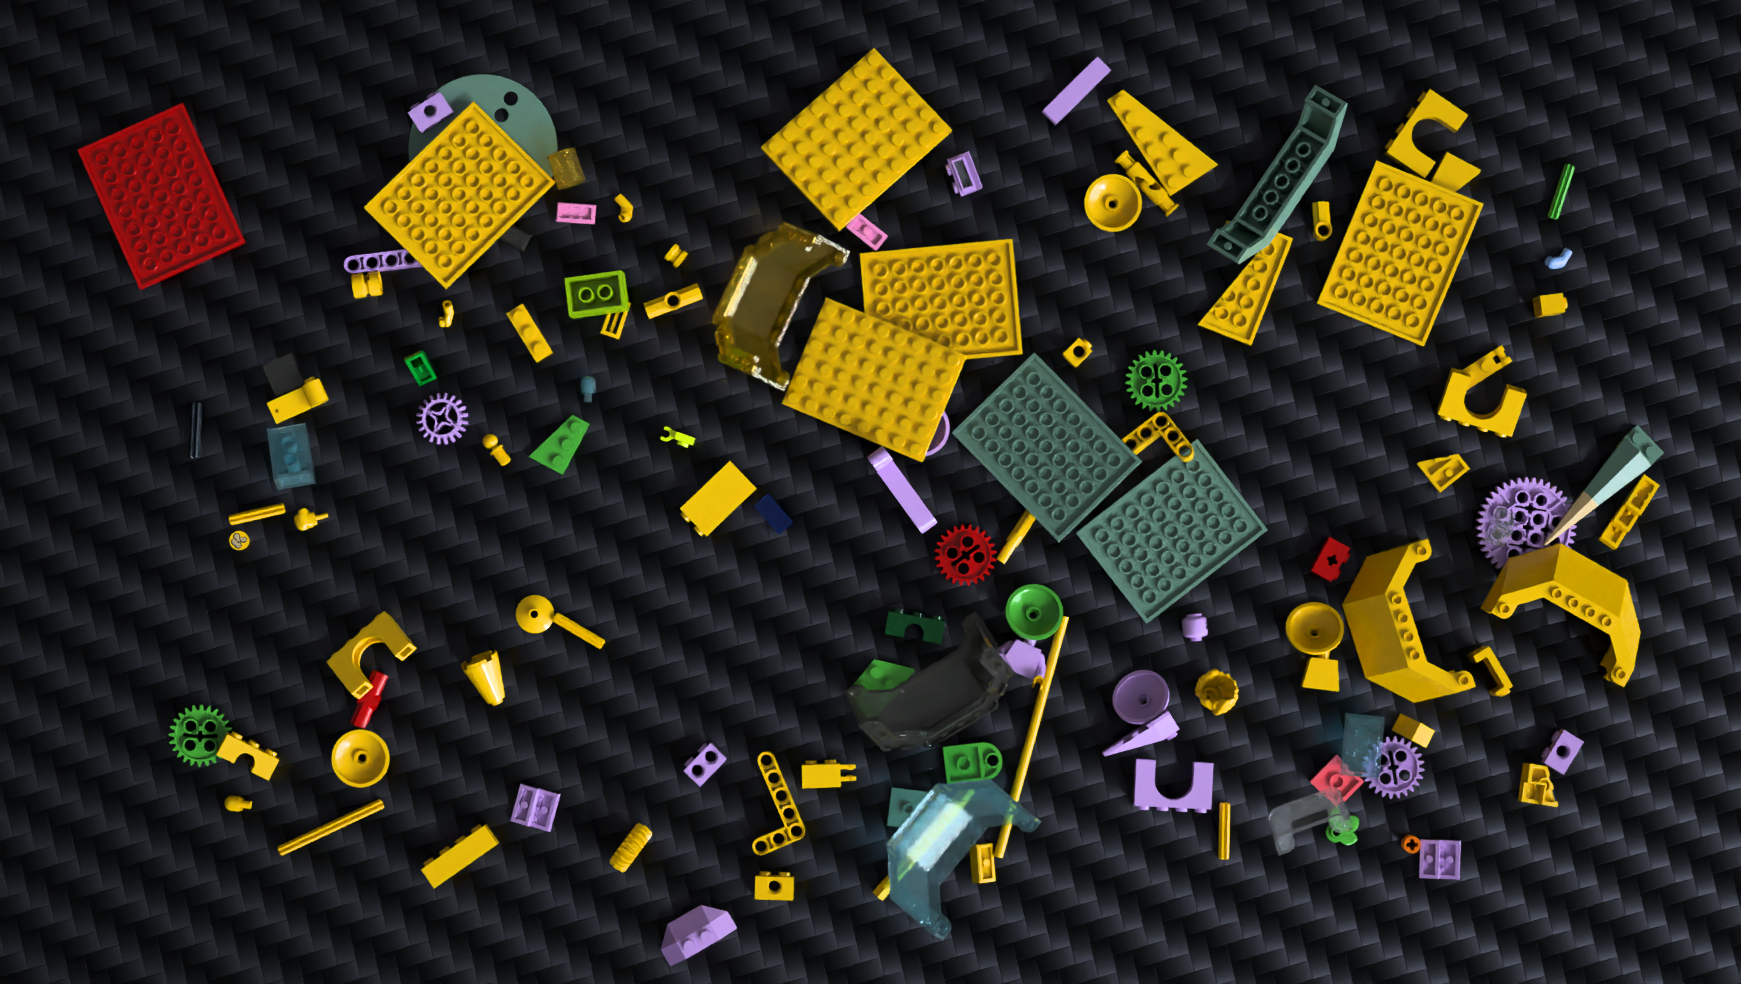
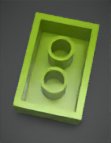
(596, 294)

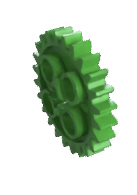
(1173, 380)
(200, 717)

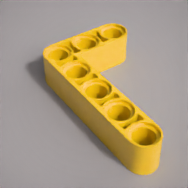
(1157, 431)
(781, 806)

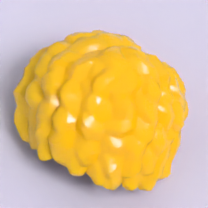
(1217, 691)

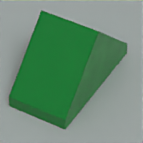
(420, 367)

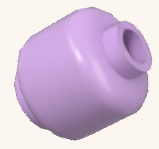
(1194, 627)

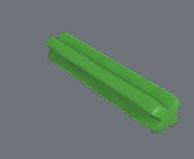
(1561, 191)

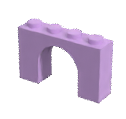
(1197, 797)

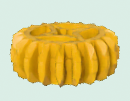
(630, 847)

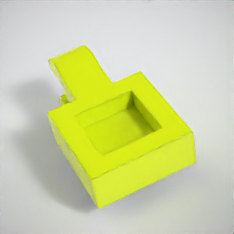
(683, 440)

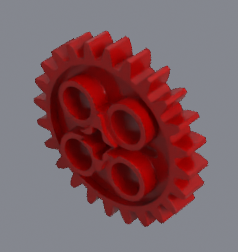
(954, 540)

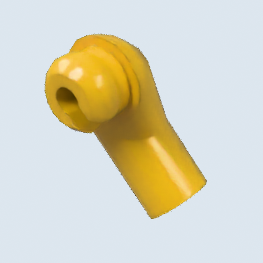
(626, 208)

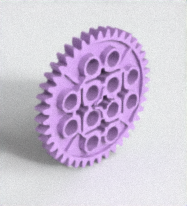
(1552, 507)

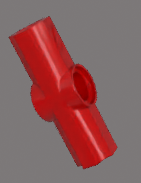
(370, 701)

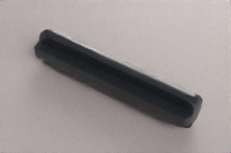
(195, 429)

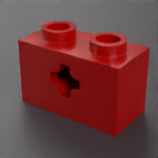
(1330, 548)

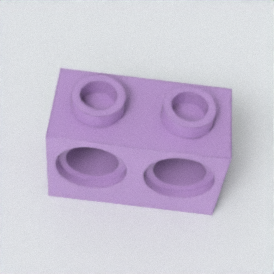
(709, 767)

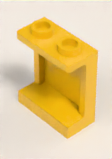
(1486, 654)

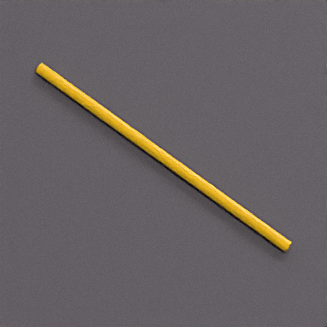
(1032, 731)

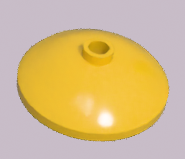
(1116, 189)
(1316, 619)
(349, 766)

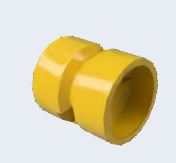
(367, 284)

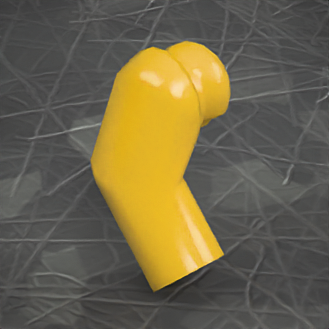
(449, 312)

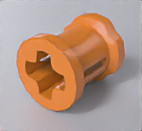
(1415, 848)

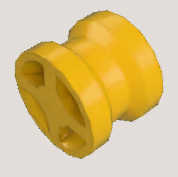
(675, 255)

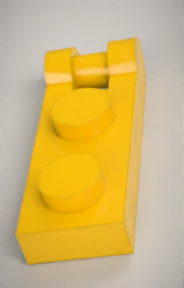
(1486, 366)

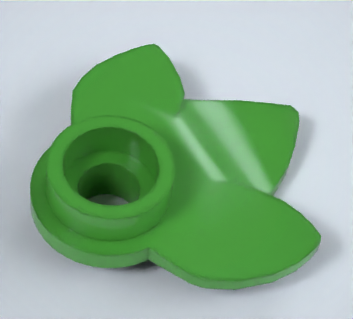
(1346, 837)

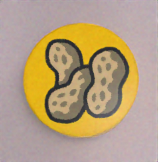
(239, 540)

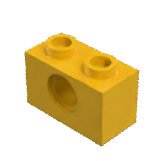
(763, 891)

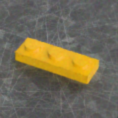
(529, 333)

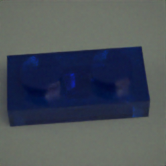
(773, 514)

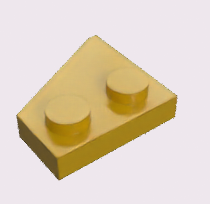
(1443, 470)

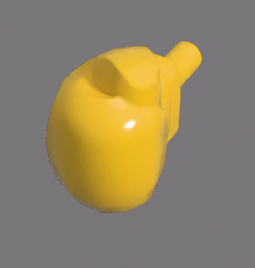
(306, 520)

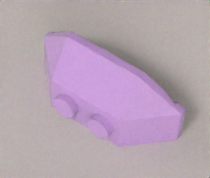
(695, 932)

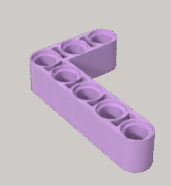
(382, 264)
(901, 489)

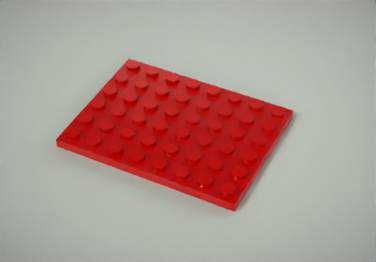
(161, 196)

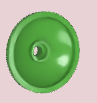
(1034, 600)

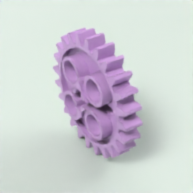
(1410, 764)

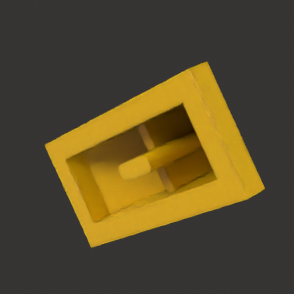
(1413, 730)

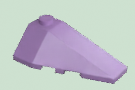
(1147, 733)

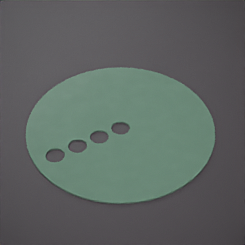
(527, 122)

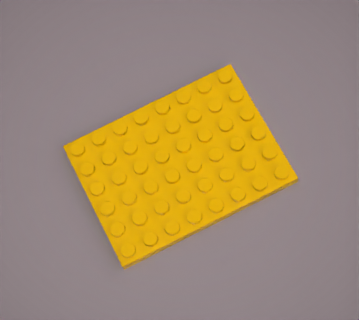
(856, 139)
(459, 195)
(1400, 253)
(948, 295)
(874, 379)

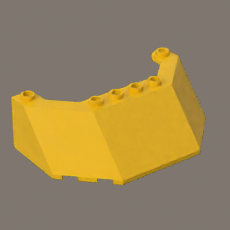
(1580, 589)
(1386, 630)

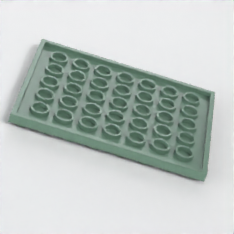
(1046, 447)
(1171, 532)

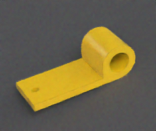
(298, 401)

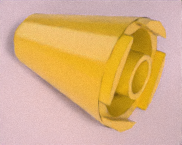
(486, 676)

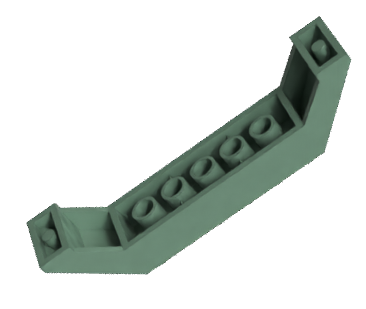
(1284, 179)

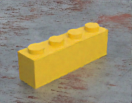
(460, 855)

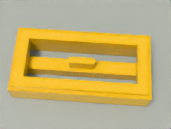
(610, 333)

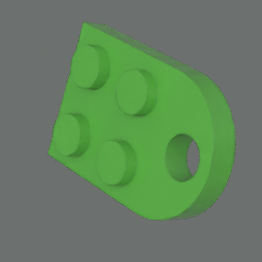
(970, 763)

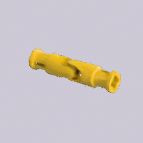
(1136, 172)

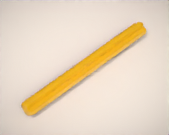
(330, 827)

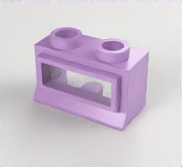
(964, 174)

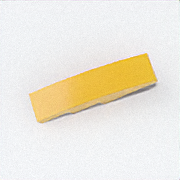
(1629, 512)

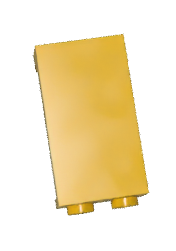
(717, 499)

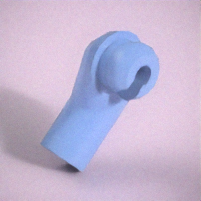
(1558, 262)

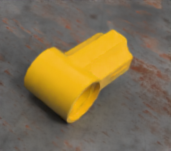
(1321, 218)

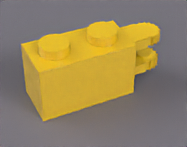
(825, 774)

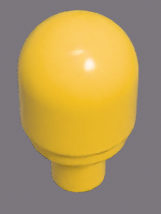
(237, 803)

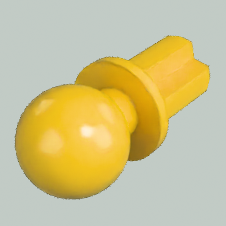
(490, 442)

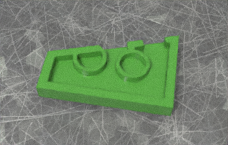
(561, 445)

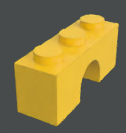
(234, 745)

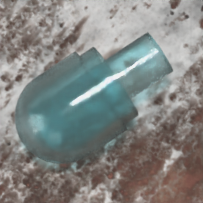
(588, 387)

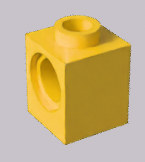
(1071, 358)

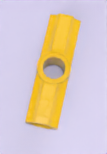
(685, 296)

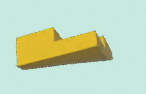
(1536, 786)

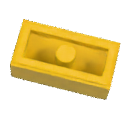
(982, 863)

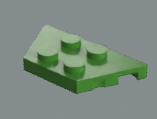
(883, 675)

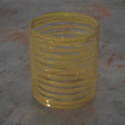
(571, 174)

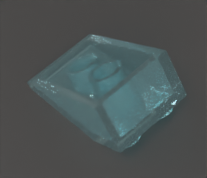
(291, 456)
(1362, 745)

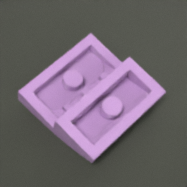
(535, 807)
(1440, 859)

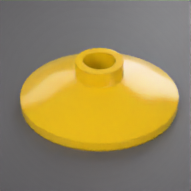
(544, 610)

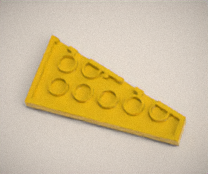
(1167, 152)
(1245, 300)

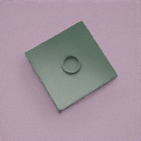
(902, 804)

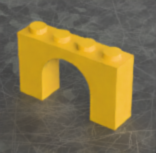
(1430, 107)
(1500, 421)
(347, 660)

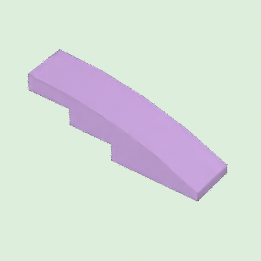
(1076, 90)

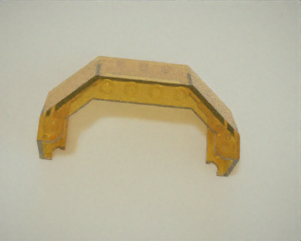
(765, 296)

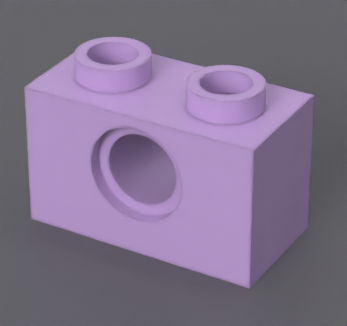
(425, 122)
(1569, 742)

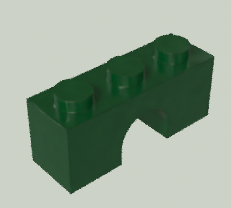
(932, 627)

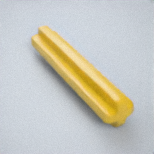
(256, 514)
(578, 630)
(1224, 830)

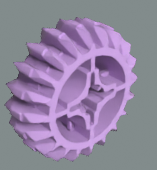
(446, 410)

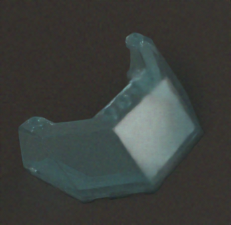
(939, 837)

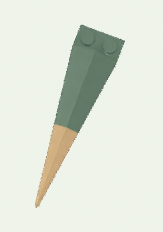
(1627, 461)

